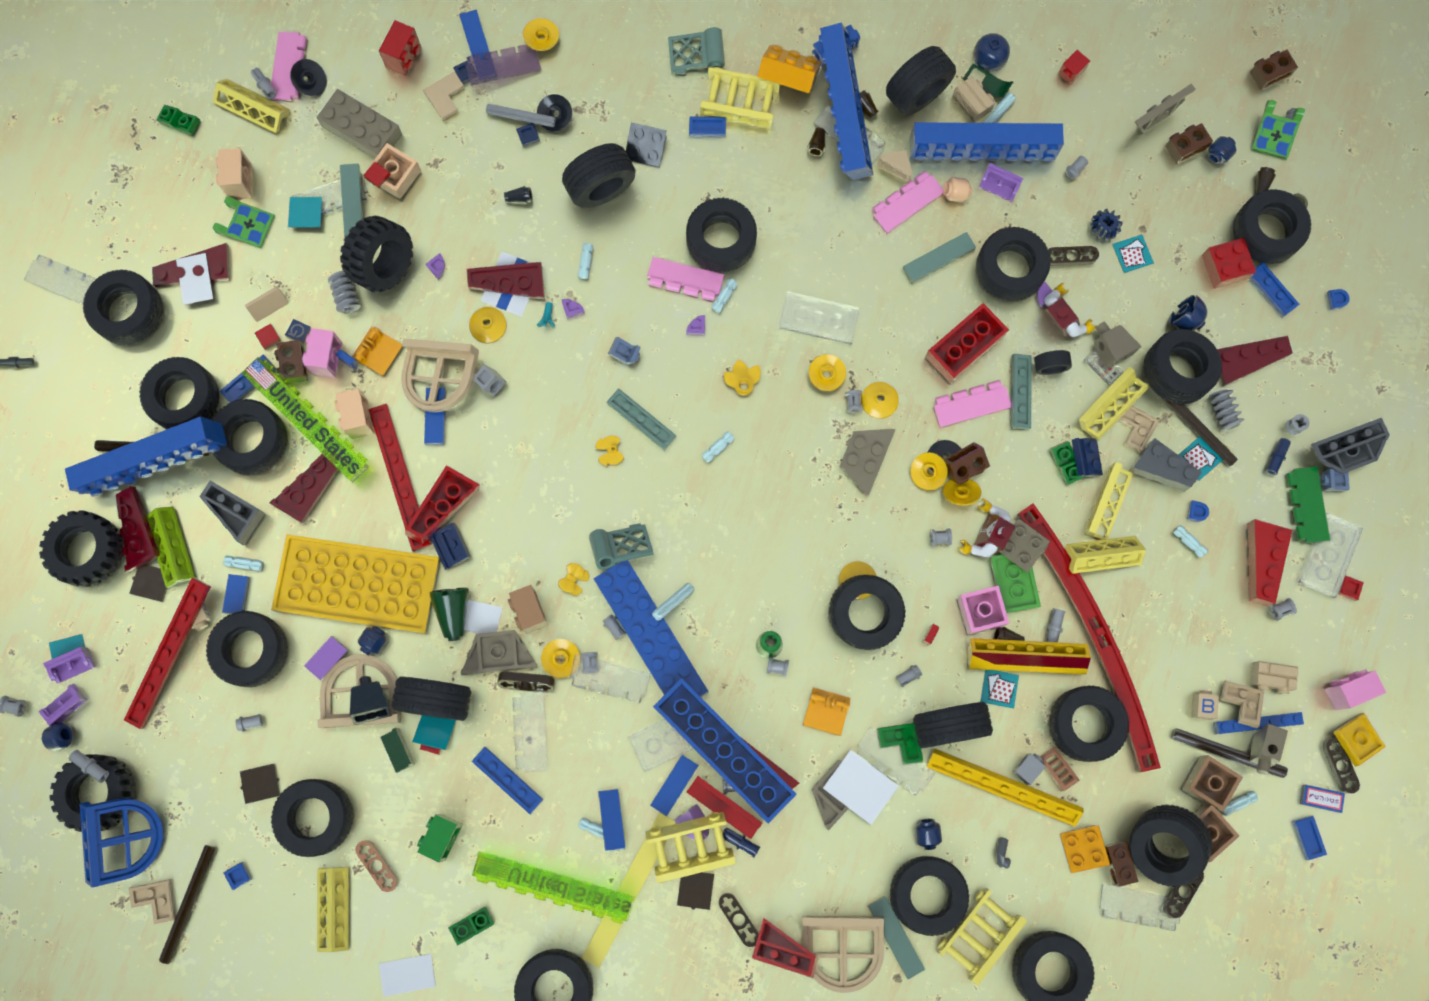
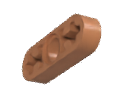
(368, 865)

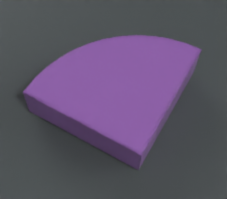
(436, 266)
(1042, 292)
(572, 308)
(697, 326)

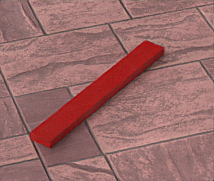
(396, 468)
(167, 653)

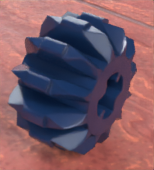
(1101, 222)

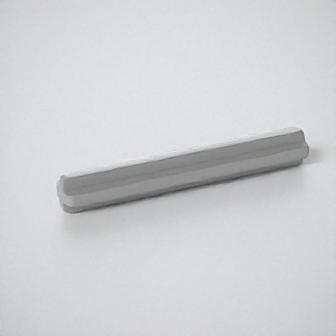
(520, 115)

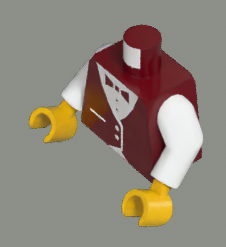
(1063, 315)
(993, 534)

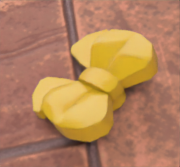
(613, 456)
(574, 572)

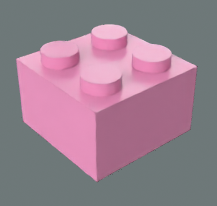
(321, 353)
(983, 610)
(1354, 689)

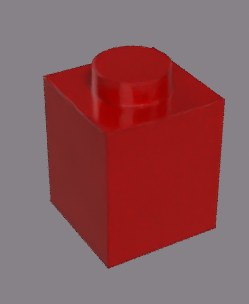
(1074, 66)

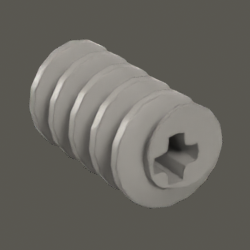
(341, 293)
(1226, 409)

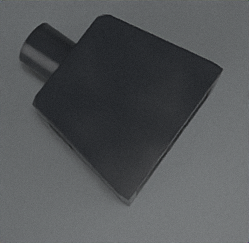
(368, 702)

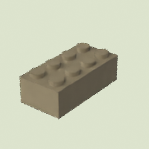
(358, 124)

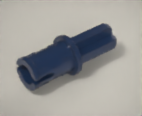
(1278, 456)
(740, 842)

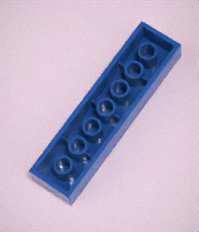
(846, 101)
(986, 141)
(146, 457)
(649, 636)
(724, 750)

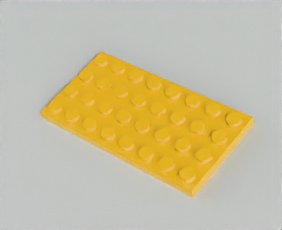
(355, 584)

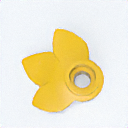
(742, 375)

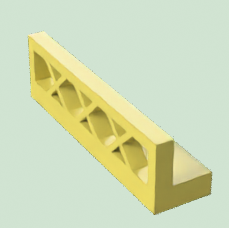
(252, 99)
(1108, 399)
(1104, 501)
(1107, 556)
(335, 909)

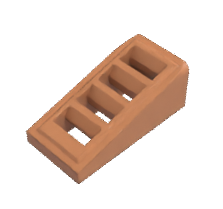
(1064, 765)

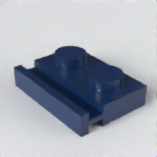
(1087, 457)
(450, 546)

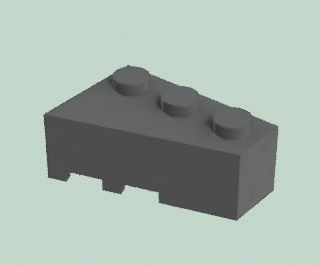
(1165, 466)
(233, 512)

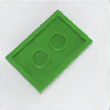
(1015, 584)

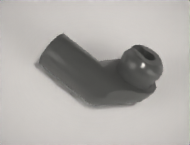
(1001, 850)

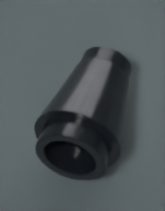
(519, 196)

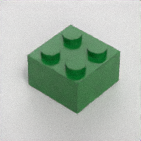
(439, 837)

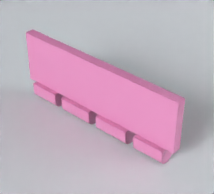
(288, 52)
(904, 206)
(689, 277)
(973, 406)

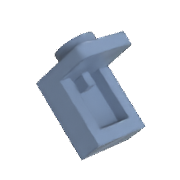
(624, 351)
(1335, 481)

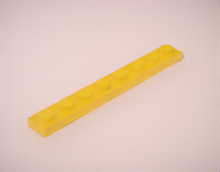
(1005, 787)

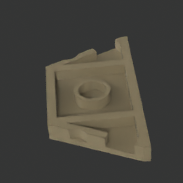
(1168, 105)
(866, 456)
(497, 653)
(829, 807)

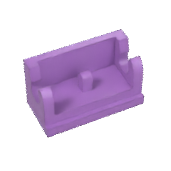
(1000, 182)
(326, 657)
(69, 665)
(63, 706)

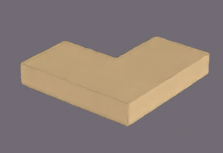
(440, 94)
(1142, 428)
(1248, 699)
(159, 896)

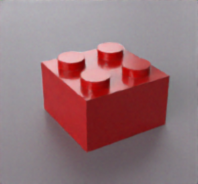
(400, 48)
(1228, 263)

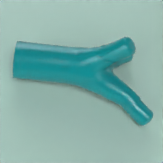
(546, 316)

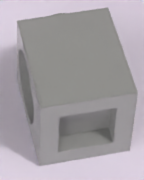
(489, 380)
(1029, 768)

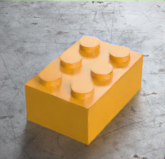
(789, 68)

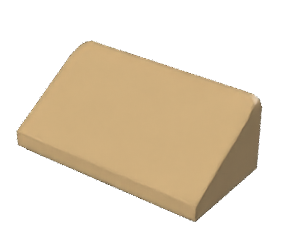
(266, 304)

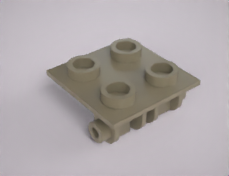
(1025, 546)

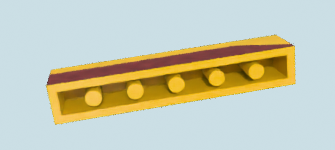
(1028, 656)

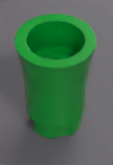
(764, 649)

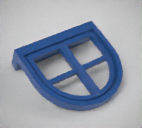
(94, 843)

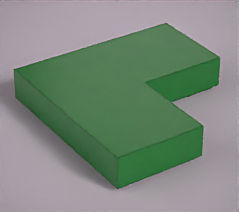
(905, 738)

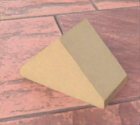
(897, 164)

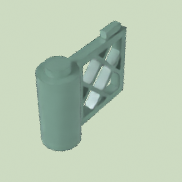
(711, 53)
(605, 547)

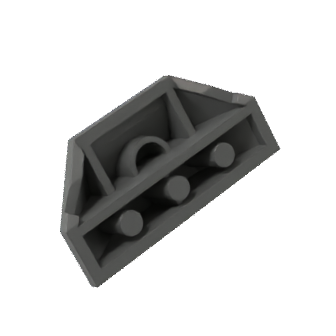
(1353, 447)

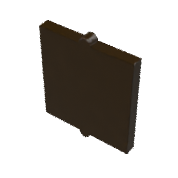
(149, 583)
(259, 783)
(696, 891)

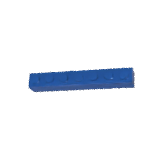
(1277, 720)

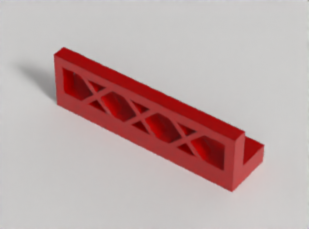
(720, 803)

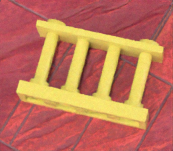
(736, 114)
(689, 866)
(1001, 940)

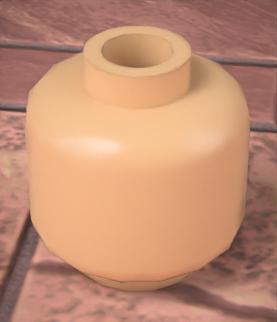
(957, 189)

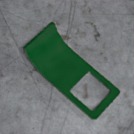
(991, 84)

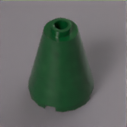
(451, 611)

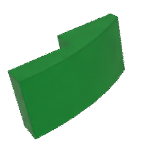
(178, 120)
(1065, 462)
(471, 926)

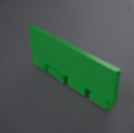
(1312, 509)

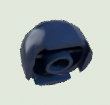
(991, 52)
(1190, 315)

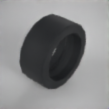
(1053, 362)

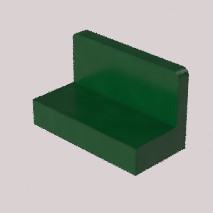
(397, 750)

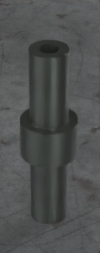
(16, 362)

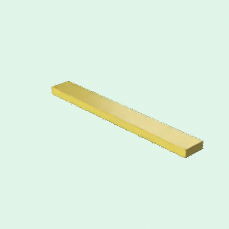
(630, 885)

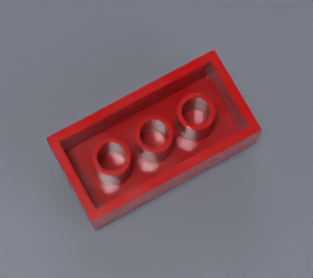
(966, 343)

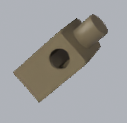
(1114, 344)
(1267, 747)

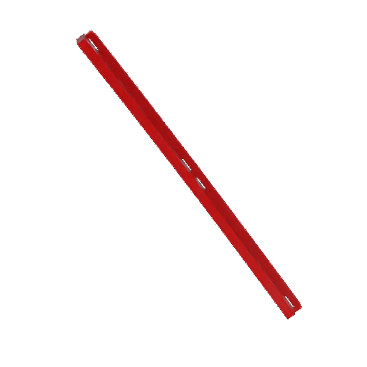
(1109, 655)

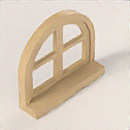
(441, 351)
(344, 720)
(843, 924)

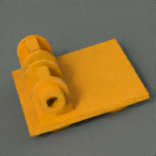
(377, 351)
(827, 711)
(1085, 849)

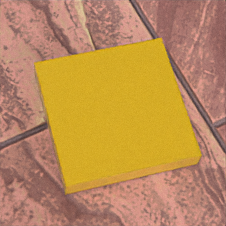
(1359, 739)

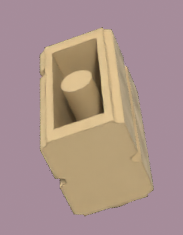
(974, 98)
(1274, 676)

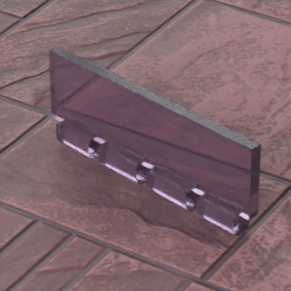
(502, 67)

